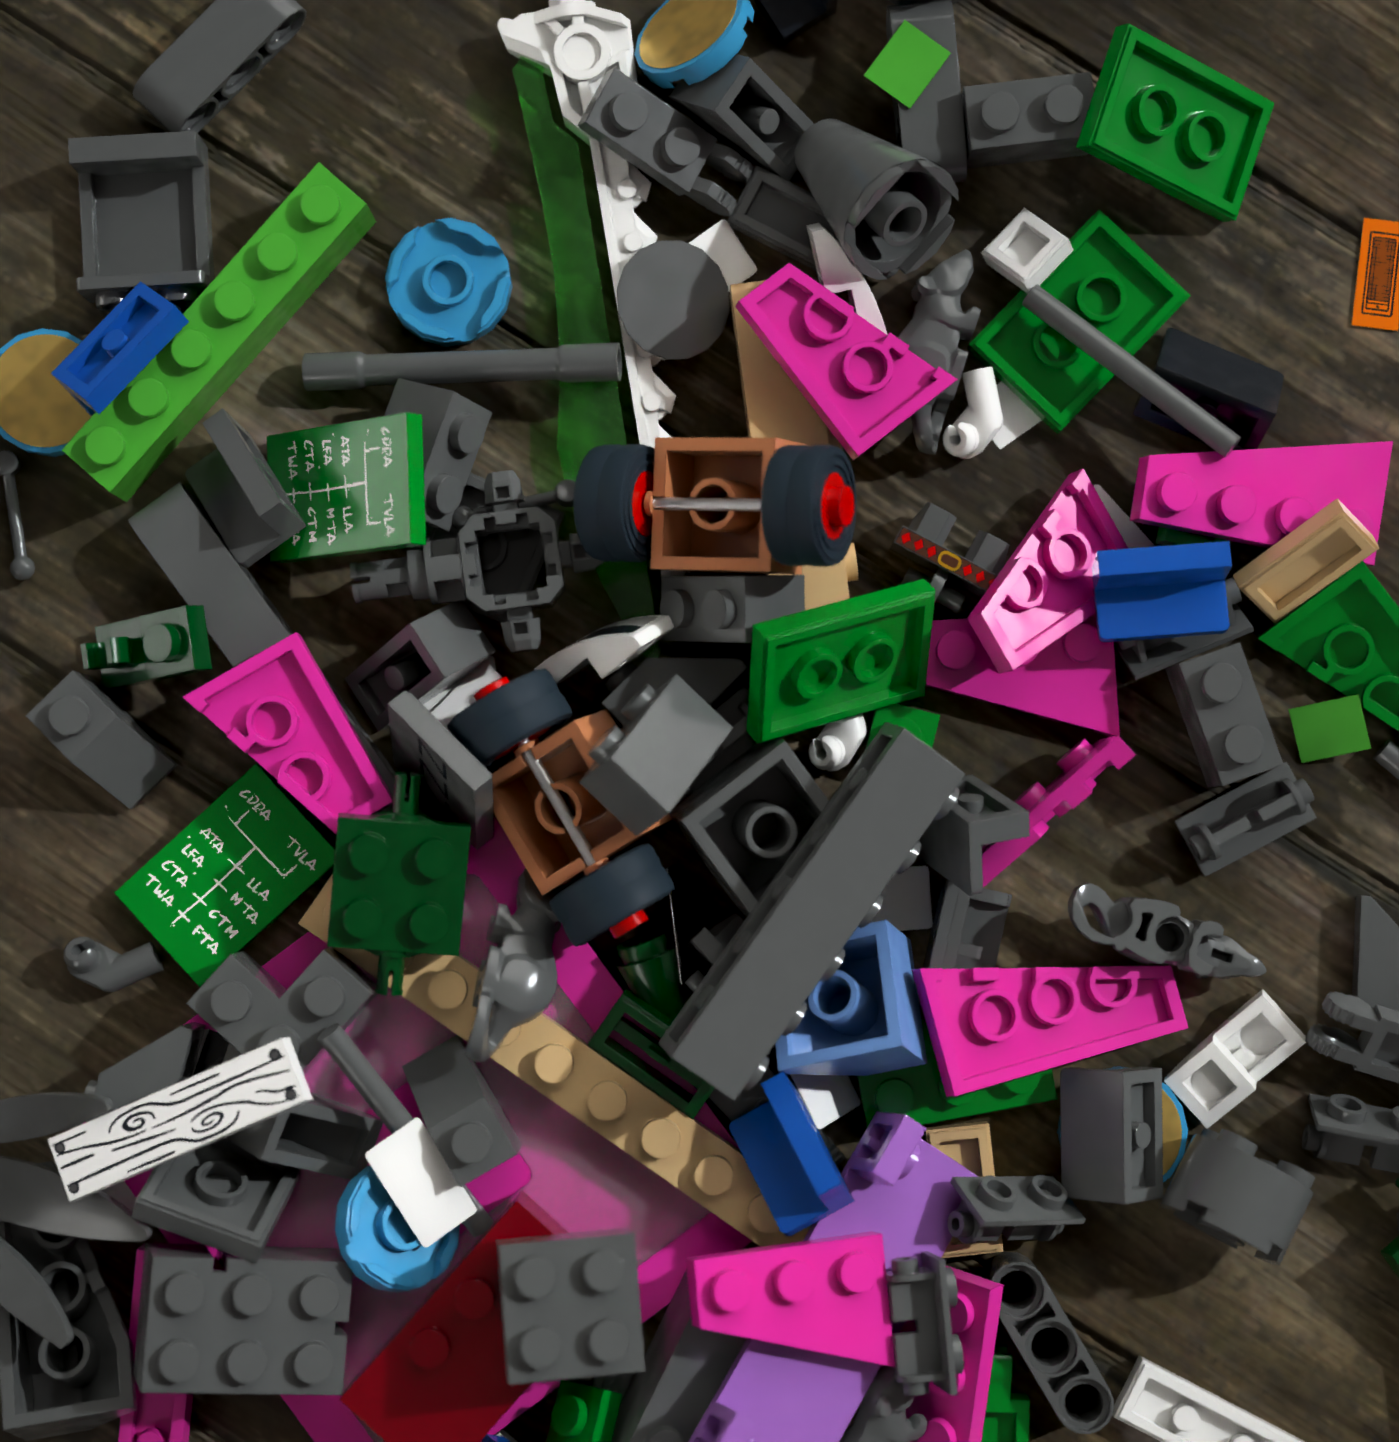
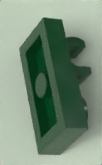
(150, 647)

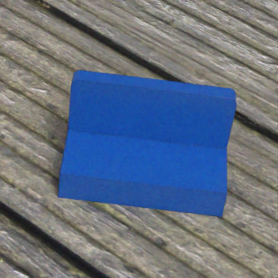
(119, 348)
(1161, 591)
(790, 1159)

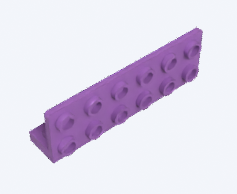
(810, 1395)

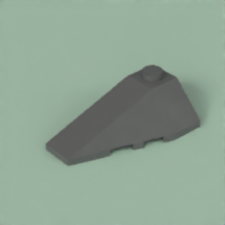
(75, 1386)

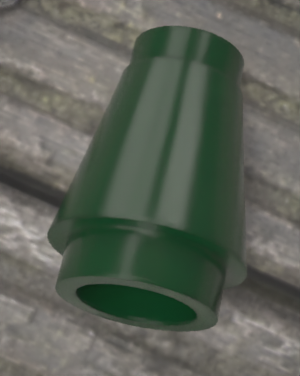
(652, 971)

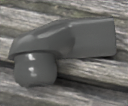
(108, 969)

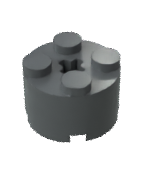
(1238, 1195)

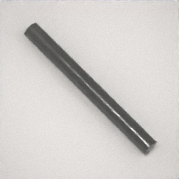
(1131, 371)
(383, 1101)

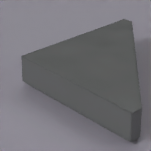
(1375, 955)

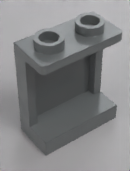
(144, 216)

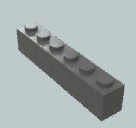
(812, 911)

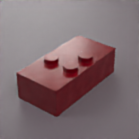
(446, 1362)

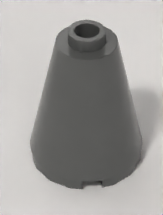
(876, 197)

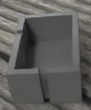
(242, 1326)

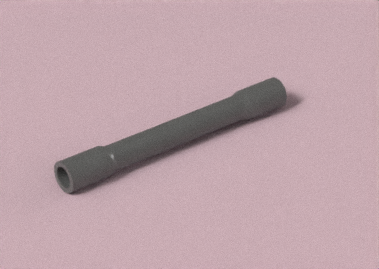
(564, 363)

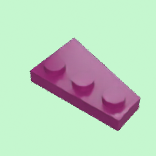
(839, 361)
(1048, 577)
(1062, 683)
(296, 730)
(1065, 793)
(799, 1295)

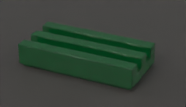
(635, 1066)

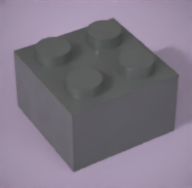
(751, 819)
(570, 1305)

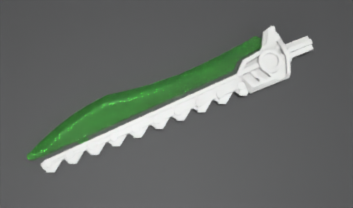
(576, 48)

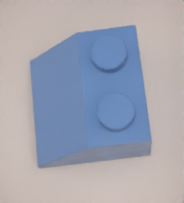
(863, 1015)

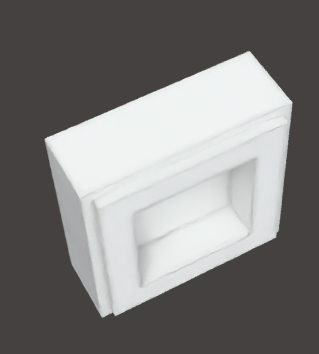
(1027, 250)

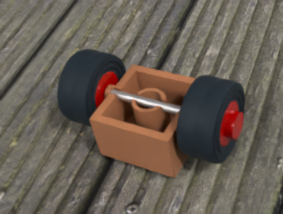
(717, 505)
(551, 816)

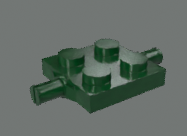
(398, 884)

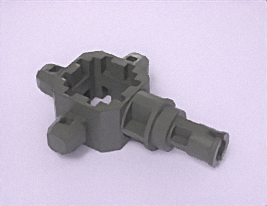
(452, 567)

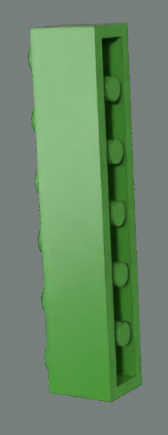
(223, 333)

